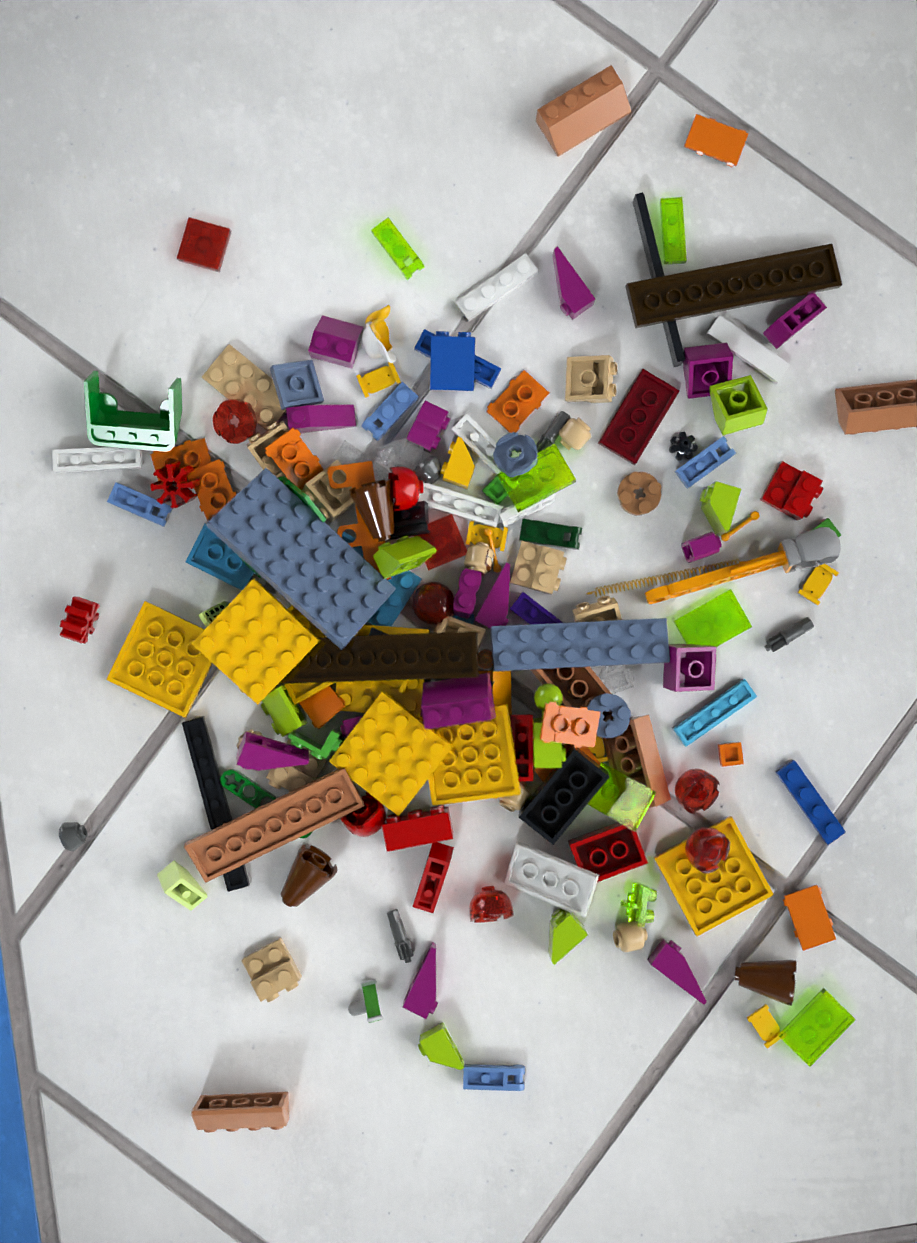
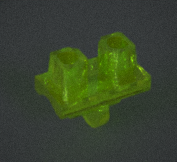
(637, 904)

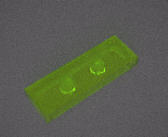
(673, 230)

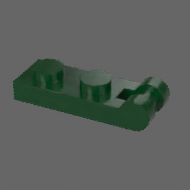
(549, 534)

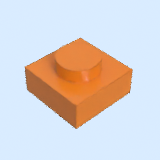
(730, 754)

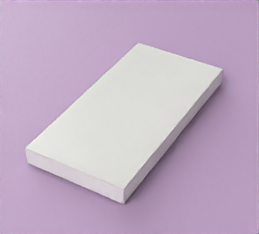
(551, 879)

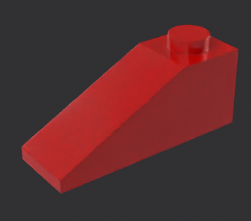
(523, 744)
(433, 877)

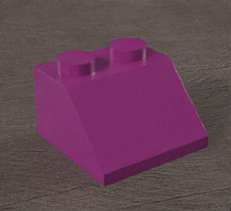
(335, 341)
(706, 367)
(690, 668)

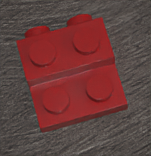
(792, 491)

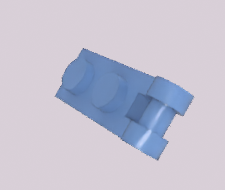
(390, 411)
(704, 462)
(138, 504)
(493, 1077)

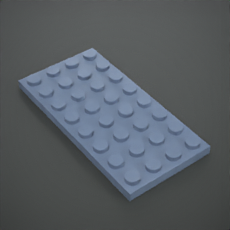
(301, 557)

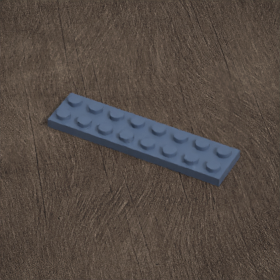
(579, 644)

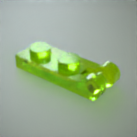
(397, 248)

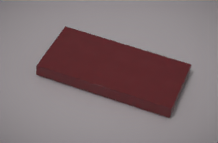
(638, 417)

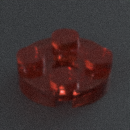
(242, 411)

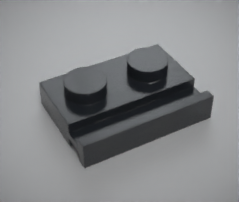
(411, 521)

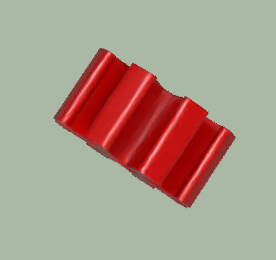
(168, 475)
(79, 620)

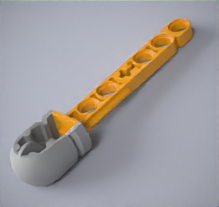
(804, 552)

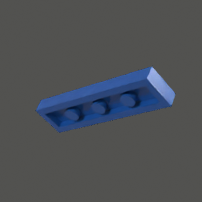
(484, 371)
(810, 802)

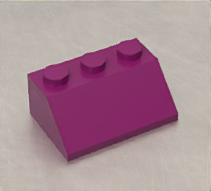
(457, 701)

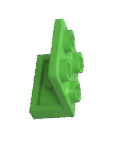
(319, 751)

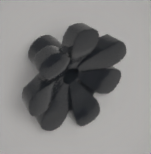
(680, 447)

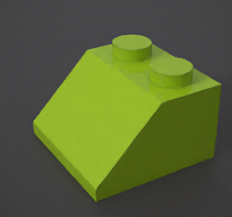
(737, 405)
(719, 505)
(403, 555)
(283, 711)
(564, 934)

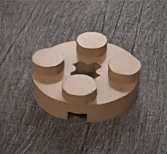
(643, 505)

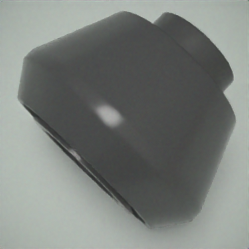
(429, 470)
(72, 835)

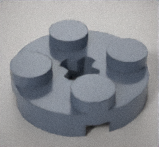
(519, 465)
(620, 713)

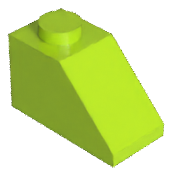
(440, 1047)

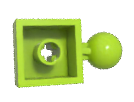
(553, 753)

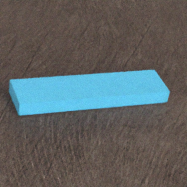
(714, 712)

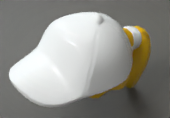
(376, 336)

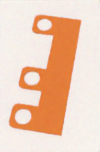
(357, 475)

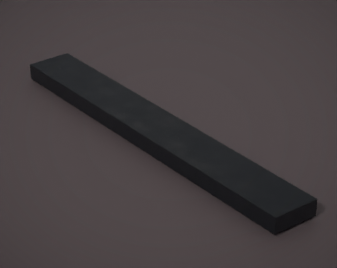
(656, 270)
(211, 789)

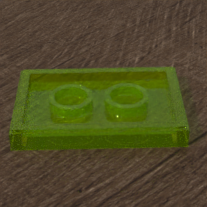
(543, 480)
(713, 621)
(622, 799)
(816, 1027)

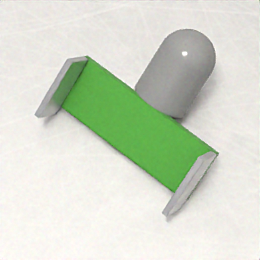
(370, 1003)

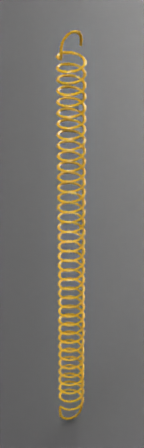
(599, 590)

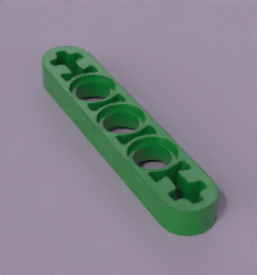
(260, 792)

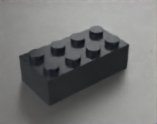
(563, 795)

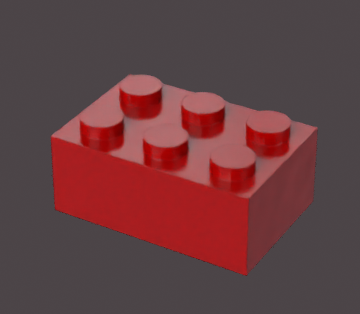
(417, 828)
(608, 851)

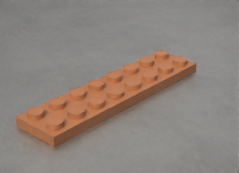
(274, 824)

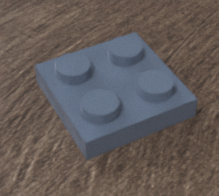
(296, 384)

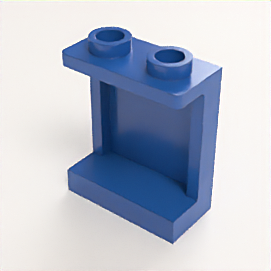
(452, 361)

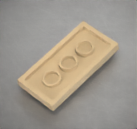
(241, 379)

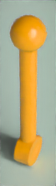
(753, 516)
(497, 567)

